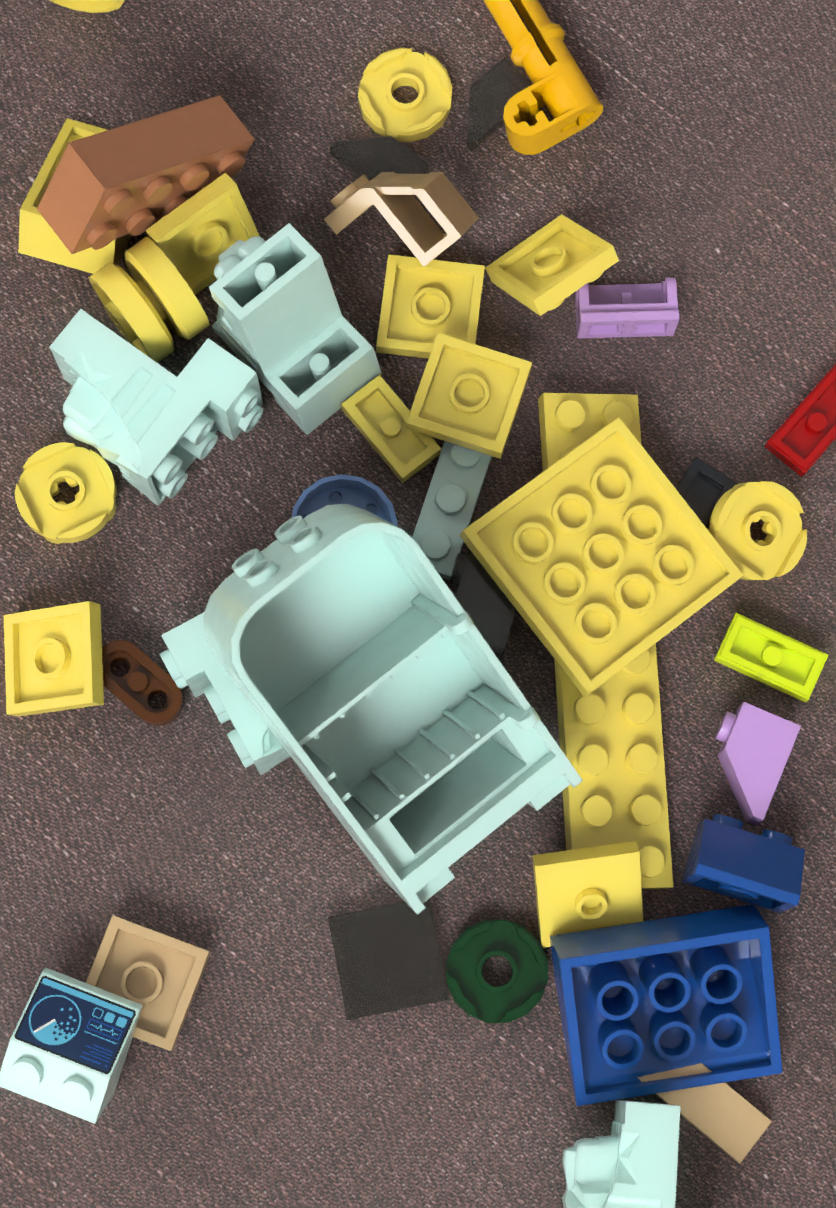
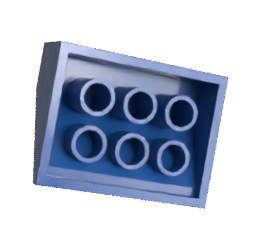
(667, 1000)

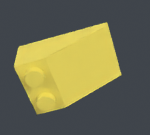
(36, 235)

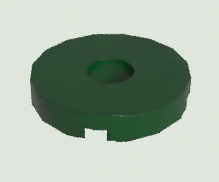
(527, 965)

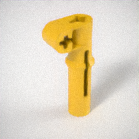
(556, 85)

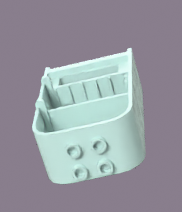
(382, 693)

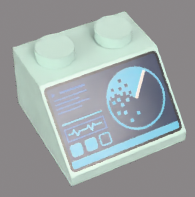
(70, 1045)

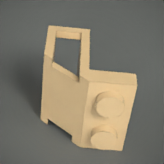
(395, 201)

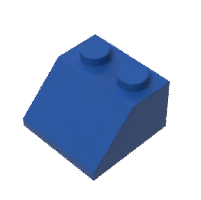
(745, 865)

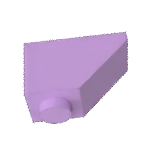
(754, 756)

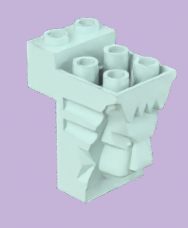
(289, 327)
(144, 413)
(195, 666)
(629, 1167)

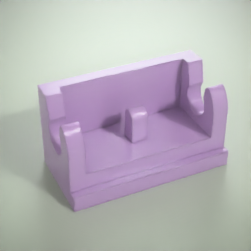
(627, 310)

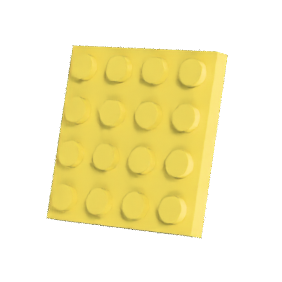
(601, 556)

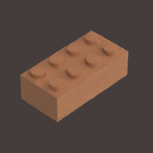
(141, 172)

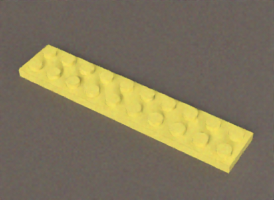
(617, 728)

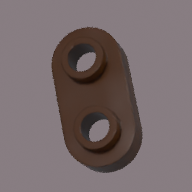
(140, 683)

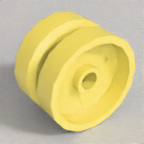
(153, 297)

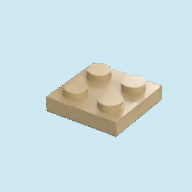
(151, 972)

